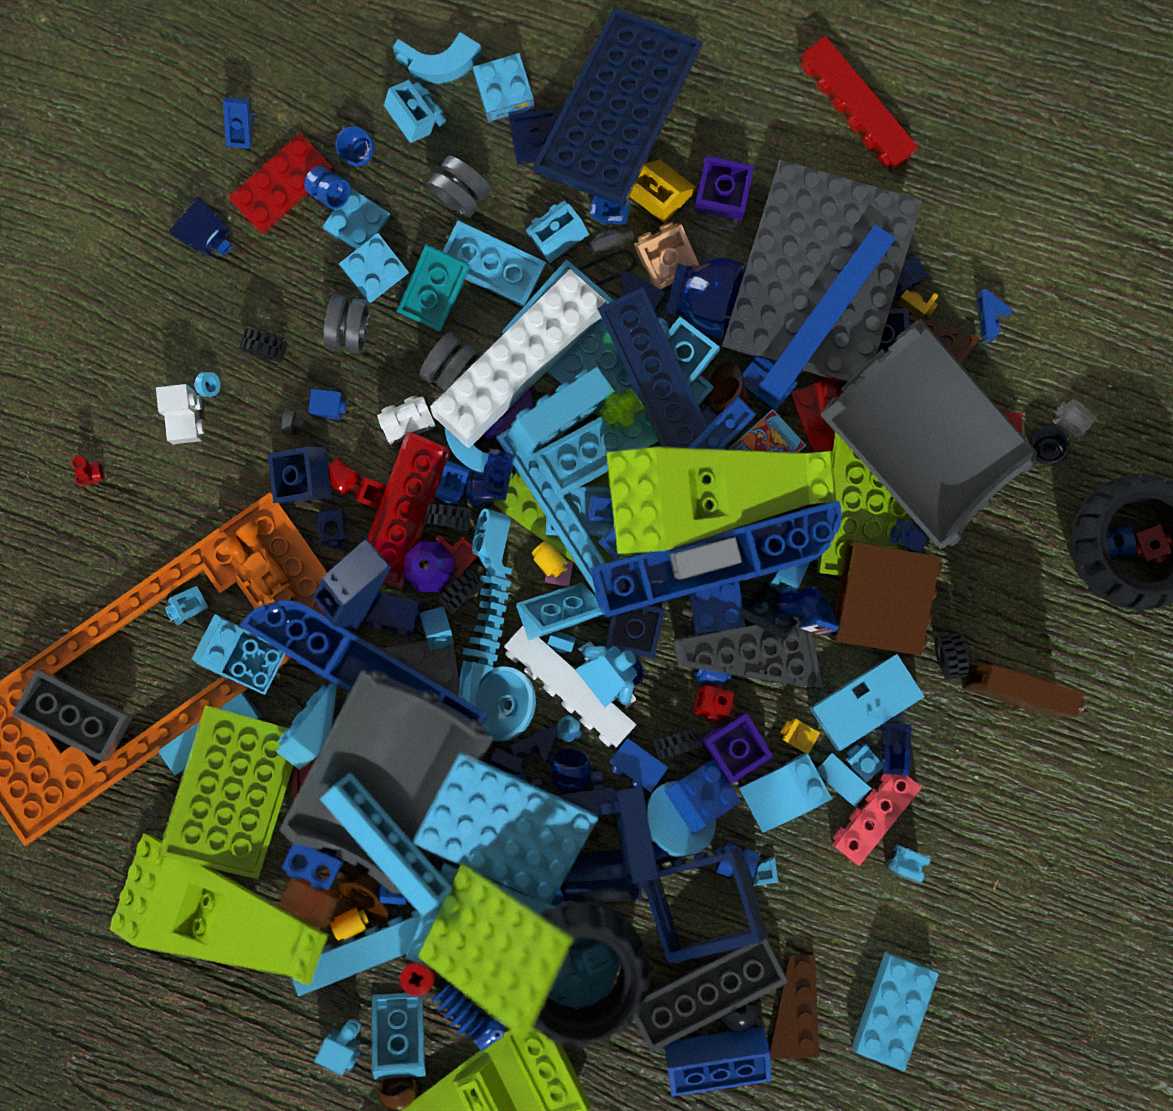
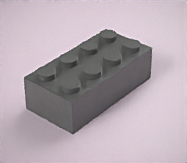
(72, 715)

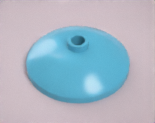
(496, 693)

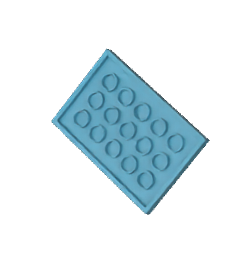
(505, 828)

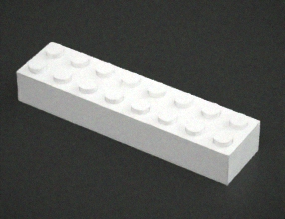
(518, 359)

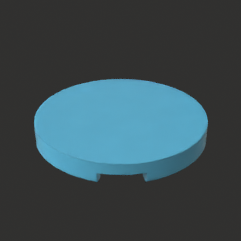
(669, 828)

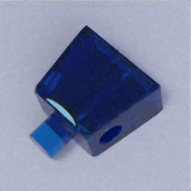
(201, 230)

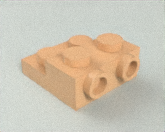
(663, 252)

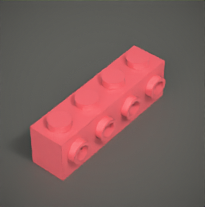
(875, 816)

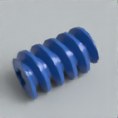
(459, 1009)

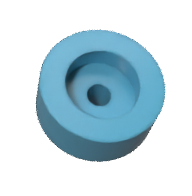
(207, 384)
(568, 729)

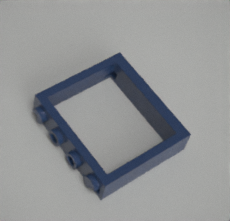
(673, 950)

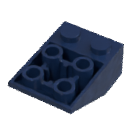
(352, 586)

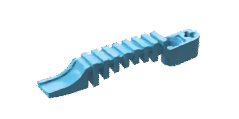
(489, 545)

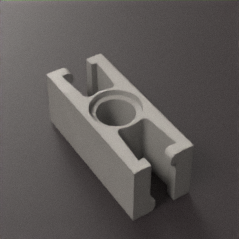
(705, 558)

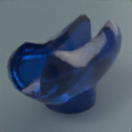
(800, 602)

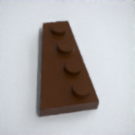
(797, 1018)

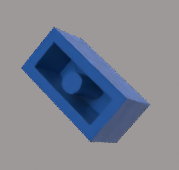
(638, 765)

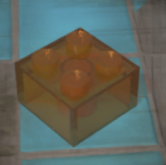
(311, 904)

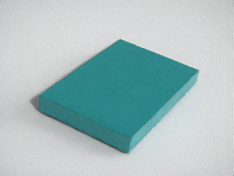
(433, 288)

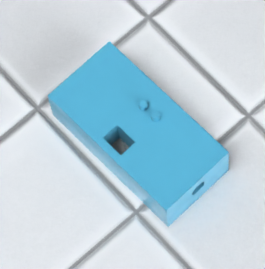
(866, 702)

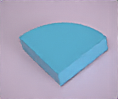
(766, 872)

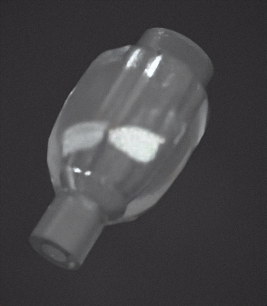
(610, 242)

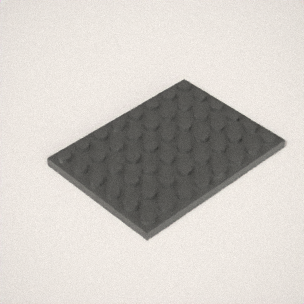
(800, 249)

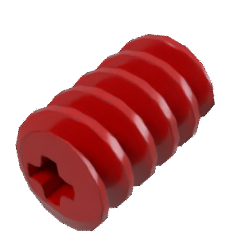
(415, 987)

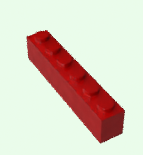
(857, 104)

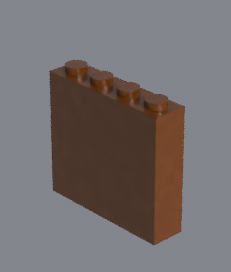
(885, 597)
(1024, 691)

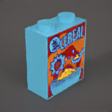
(770, 435)

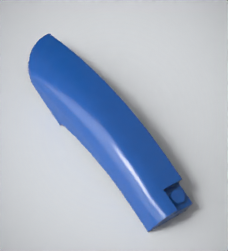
(762, 546)
(338, 652)

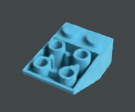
(238, 654)
(309, 728)

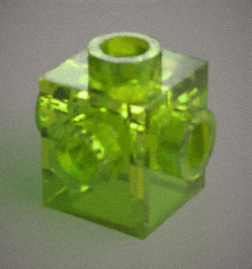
(621, 409)

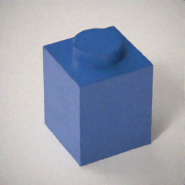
(327, 404)

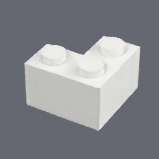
(181, 412)

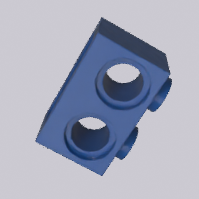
(310, 871)

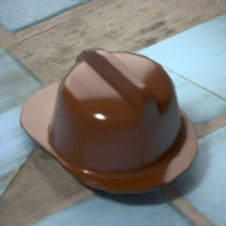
(727, 386)
(365, 894)

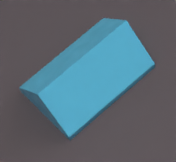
(558, 610)

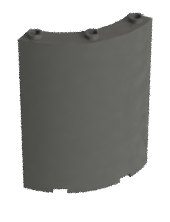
(929, 433)
(397, 749)

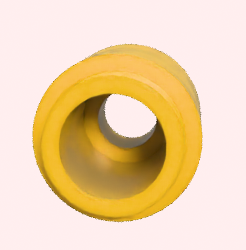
(549, 560)
(349, 924)

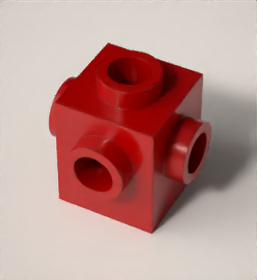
(1157, 536)
(714, 703)

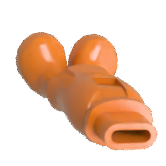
(260, 565)

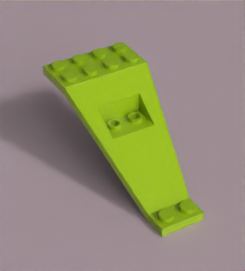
(664, 497)
(209, 917)
(509, 1076)

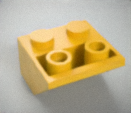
(661, 190)

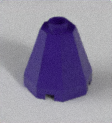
(440, 567)

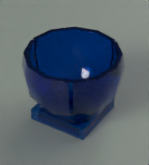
(706, 294)

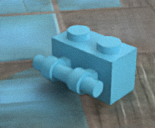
(413, 110)
(557, 230)
(340, 1048)

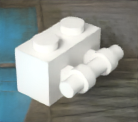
(409, 417)

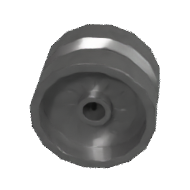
(459, 186)
(346, 324)
(448, 361)

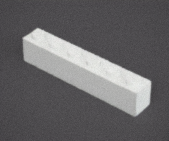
(567, 683)

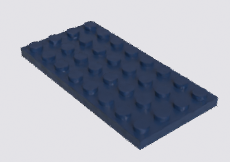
(618, 107)

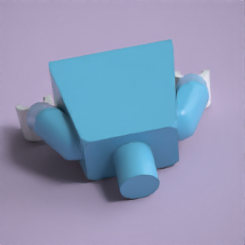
(608, 673)

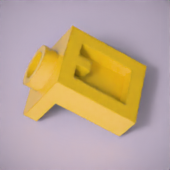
(916, 305)
(799, 735)

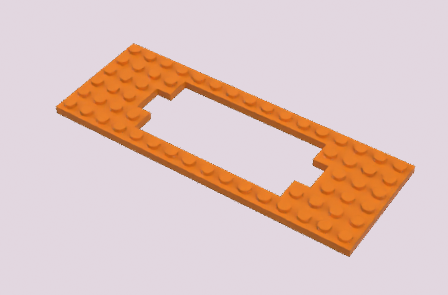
(48, 785)

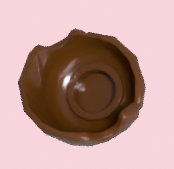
(397, 1092)

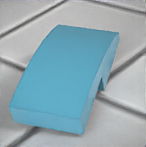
(844, 780)

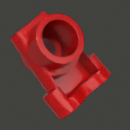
(86, 472)

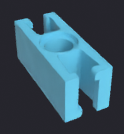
(908, 863)

